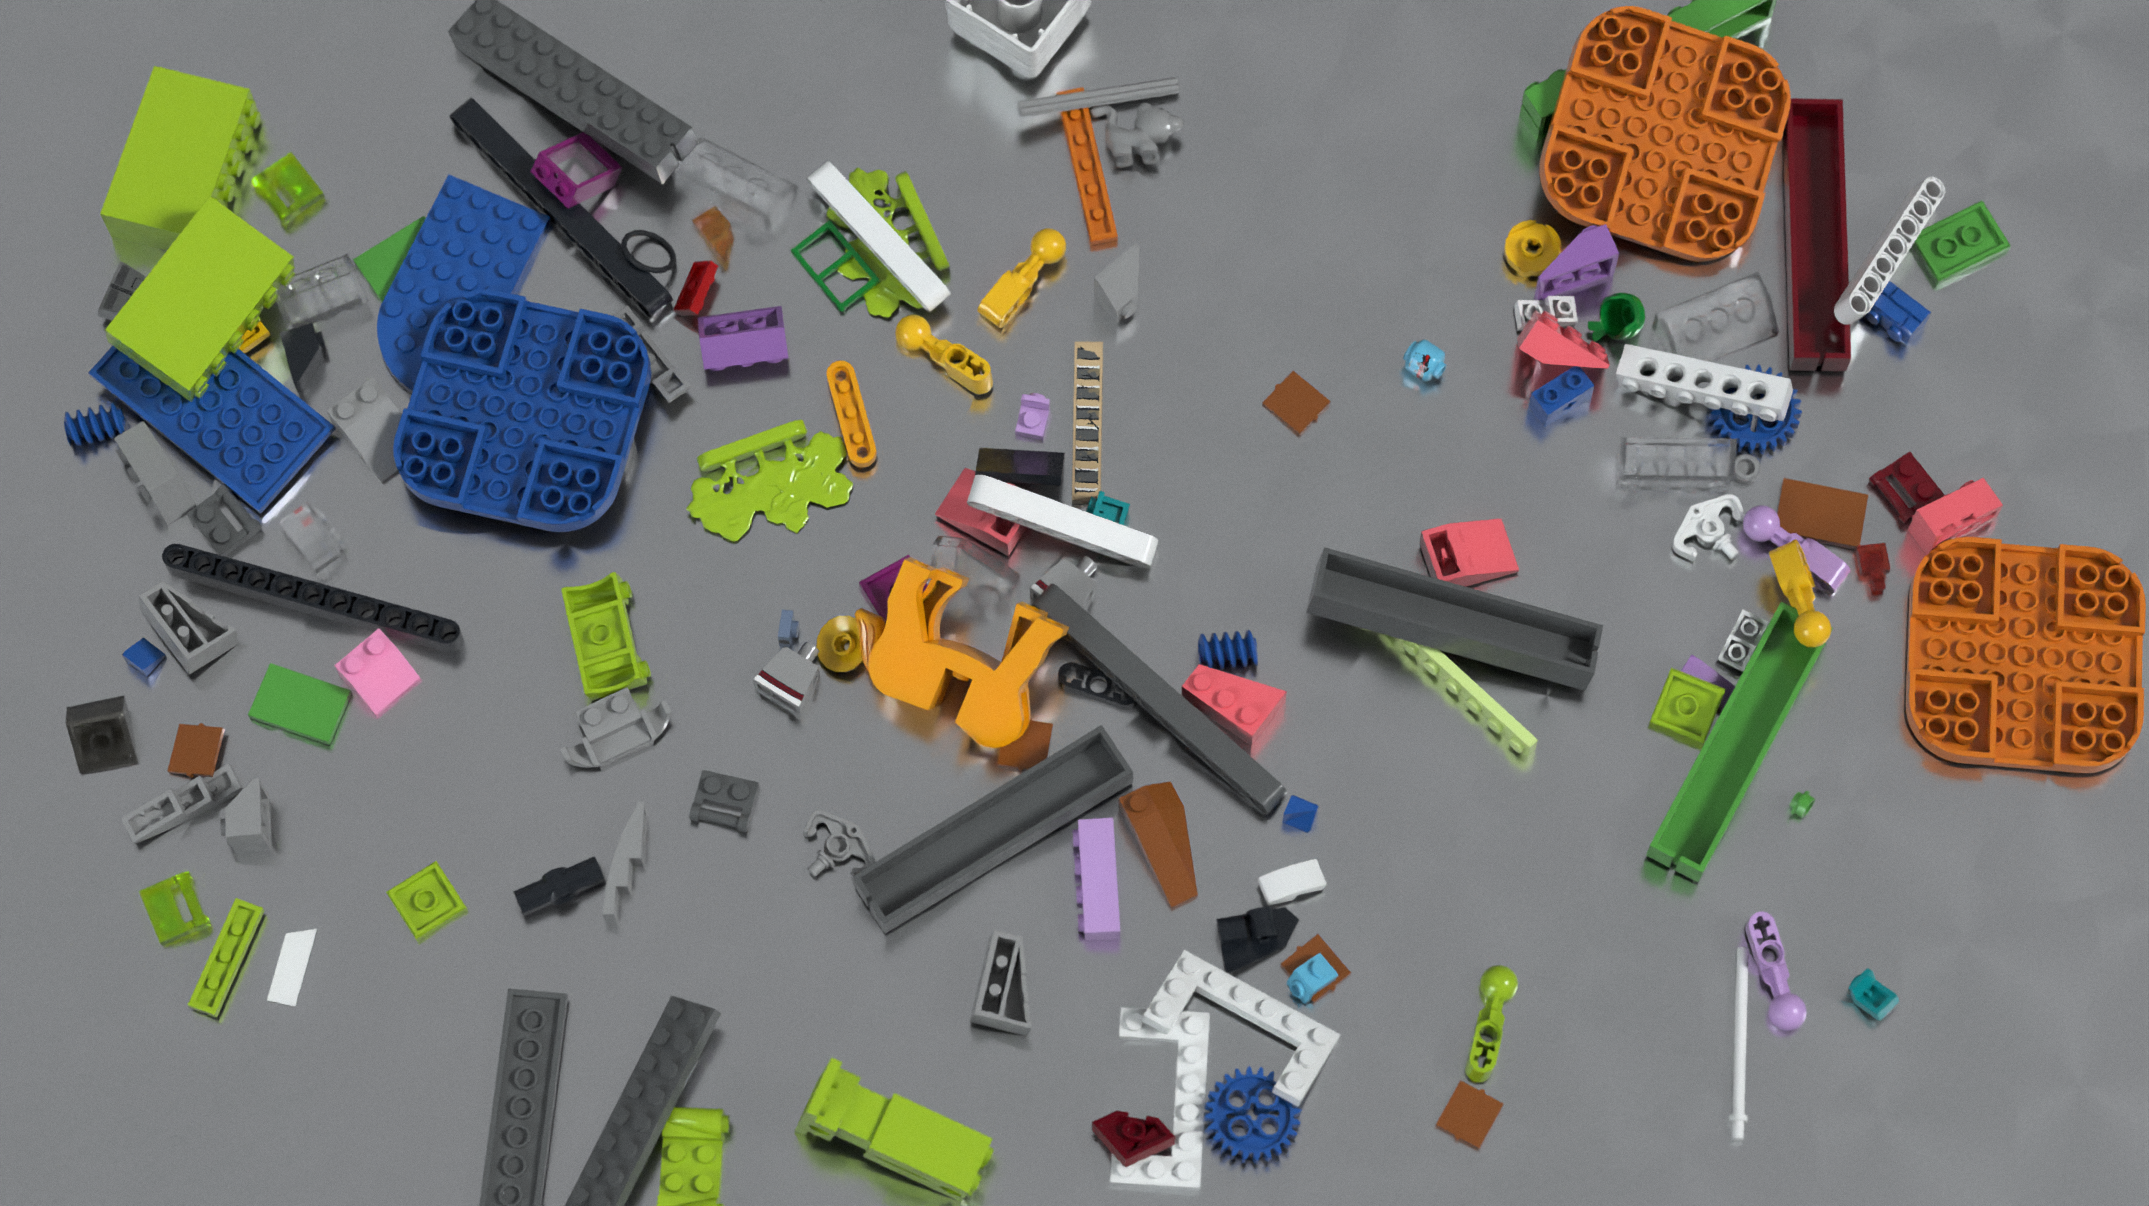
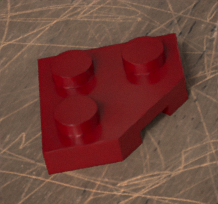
(1131, 1137)

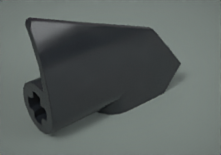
(1254, 935)

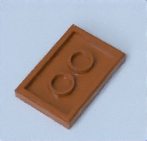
(1822, 513)

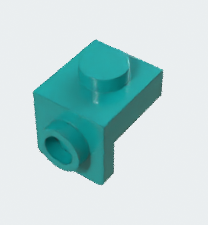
(1108, 508)
(1872, 995)

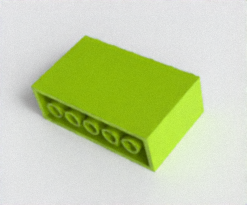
(177, 155)
(201, 299)

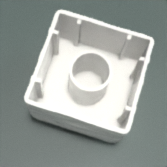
(1017, 31)

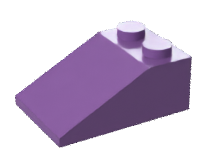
(1583, 262)

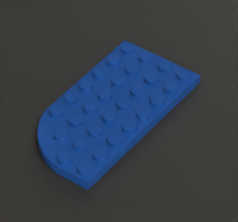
(462, 247)

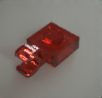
(1873, 562)

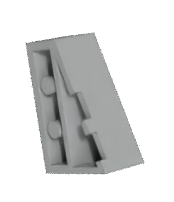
(154, 471)
(185, 628)
(1002, 986)

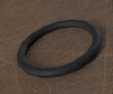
(640, 265)

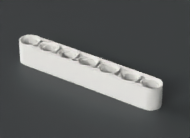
(878, 236)
(1889, 250)
(1062, 521)

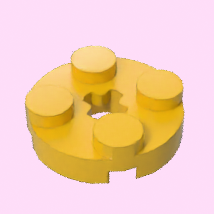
(1517, 242)

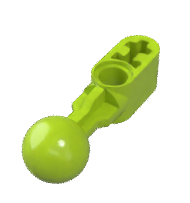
(1498, 986)

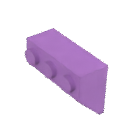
(742, 338)

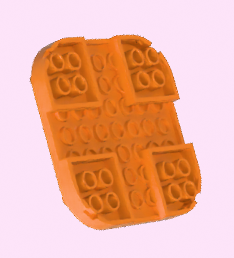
(1664, 134)
(2025, 655)

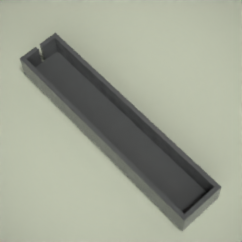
(573, 87)
(1454, 619)
(993, 829)

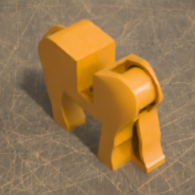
(917, 665)

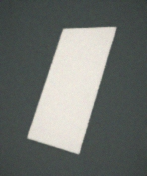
(291, 967)

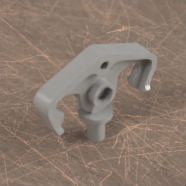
(844, 841)

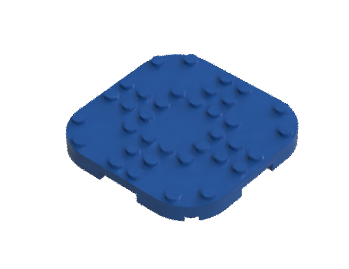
(523, 411)

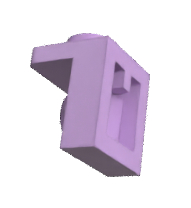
(1033, 416)

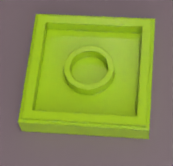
(1687, 705)
(426, 901)

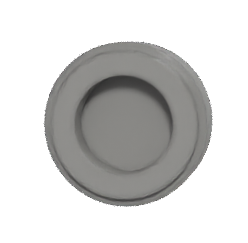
(1746, 469)

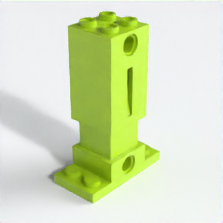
(897, 1133)

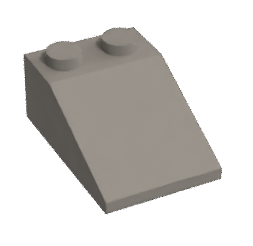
(369, 425)

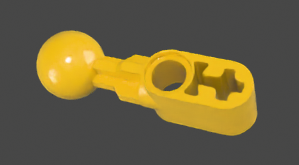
(1016, 285)
(973, 372)
(1796, 582)

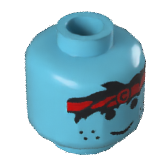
(1425, 360)

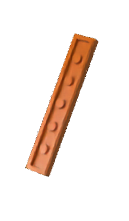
(1088, 174)

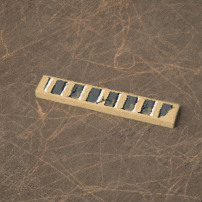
(1087, 421)

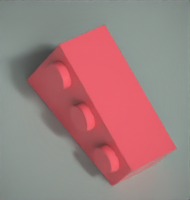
(1954, 514)
(1233, 701)

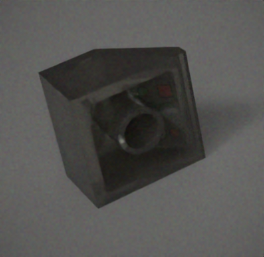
(101, 734)

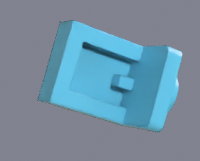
(1311, 978)

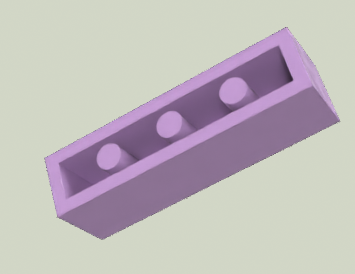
(1098, 879)

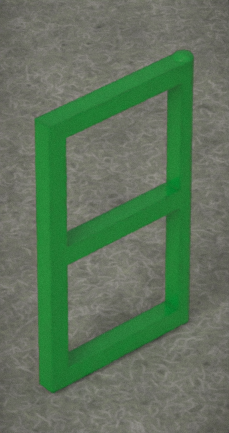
(833, 267)

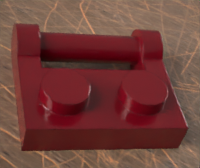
(1912, 481)

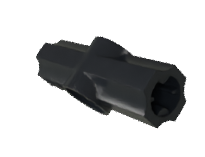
(559, 886)

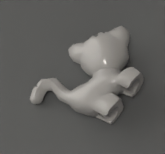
(1151, 128)

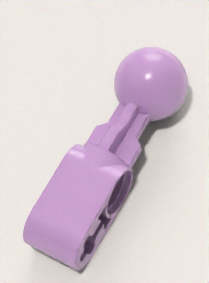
(1827, 569)
(1786, 1009)

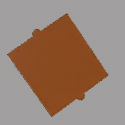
(1296, 402)
(1028, 749)
(196, 750)
(1308, 951)
(1469, 1114)

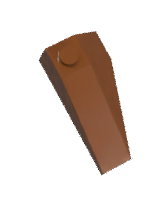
(1161, 832)

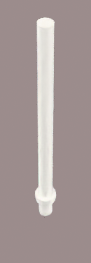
(1737, 1117)

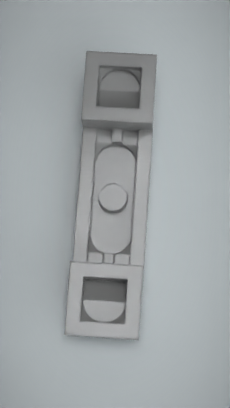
(664, 376)

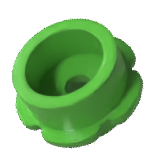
(1802, 804)

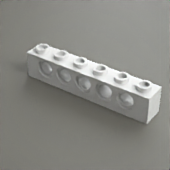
(1693, 371)

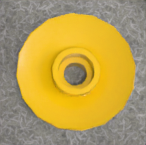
(832, 642)

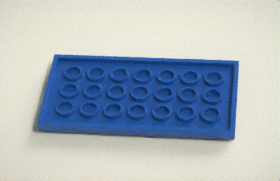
(241, 429)

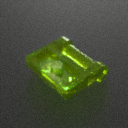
(294, 181)
(165, 912)

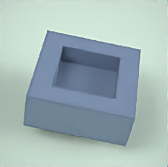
(787, 628)

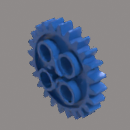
(1763, 435)
(1255, 1141)

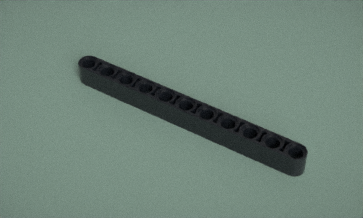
(574, 222)
(303, 588)

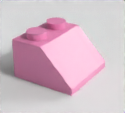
(377, 672)

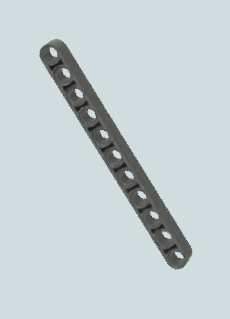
(1162, 701)

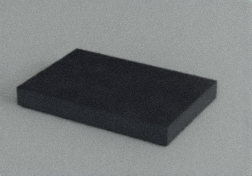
(1021, 466)

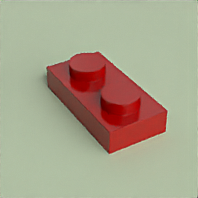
(695, 288)

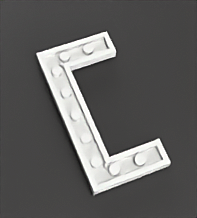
(1196, 975)
(1184, 1166)

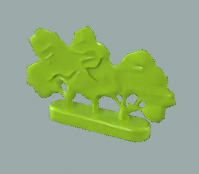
(885, 296)
(778, 487)

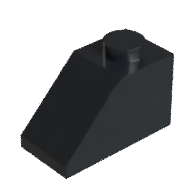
(303, 353)

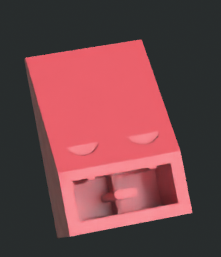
(1559, 346)
(984, 526)
(1468, 552)

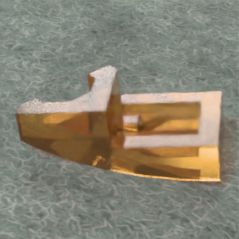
(716, 231)

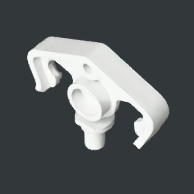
(1704, 522)

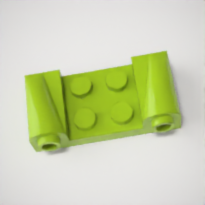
(604, 637)
(692, 1157)

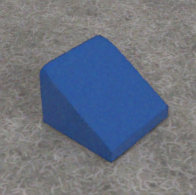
(143, 656)

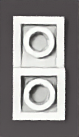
(1559, 306)
(1743, 640)
(1291, 881)

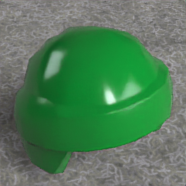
(1620, 317)

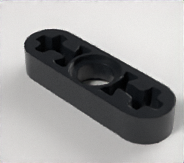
(1093, 674)

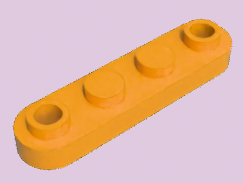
(851, 413)

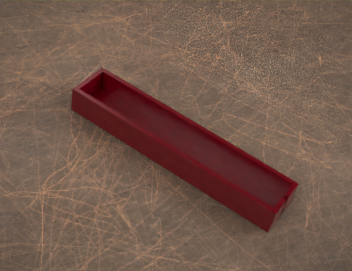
(1816, 234)

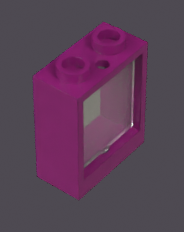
(573, 170)

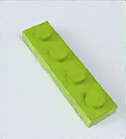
(226, 957)

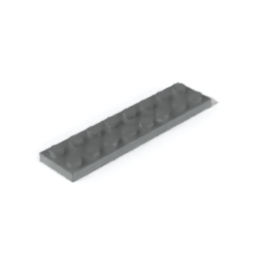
(524, 1098)
(645, 1104)

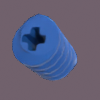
(94, 424)
(1227, 649)

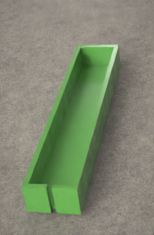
(1710, 16)
(1735, 748)

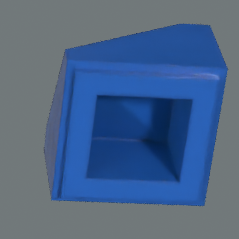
(1300, 813)

